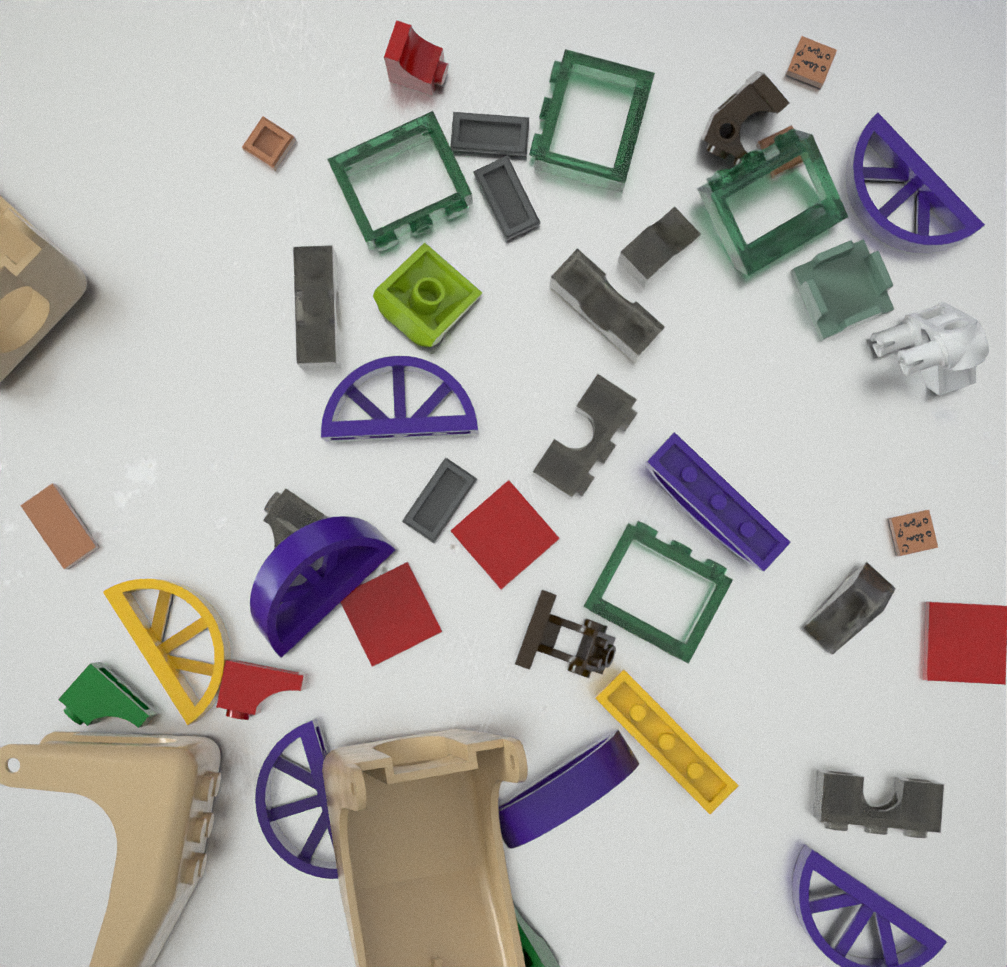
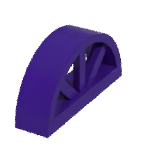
(919, 179)
(400, 426)
(715, 503)
(350, 553)
(566, 790)
(267, 816)
(857, 893)

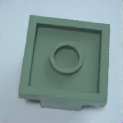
(844, 288)

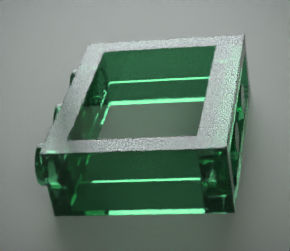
(386, 147)
(578, 169)
(790, 234)
(679, 555)

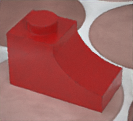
(414, 61)
(248, 686)

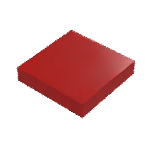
(505, 534)
(390, 614)
(965, 643)

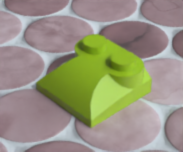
(425, 296)

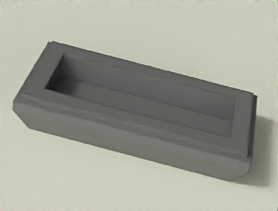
(489, 133)
(506, 197)
(439, 500)

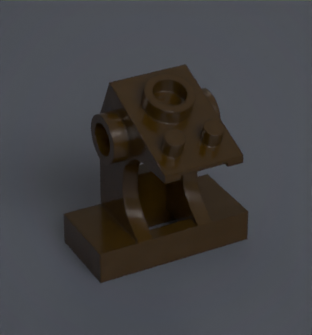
(754, 96)
(594, 651)

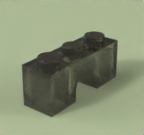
(591, 294)
(316, 307)
(607, 410)
(913, 805)

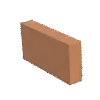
(59, 526)

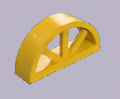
(157, 653)
(666, 741)

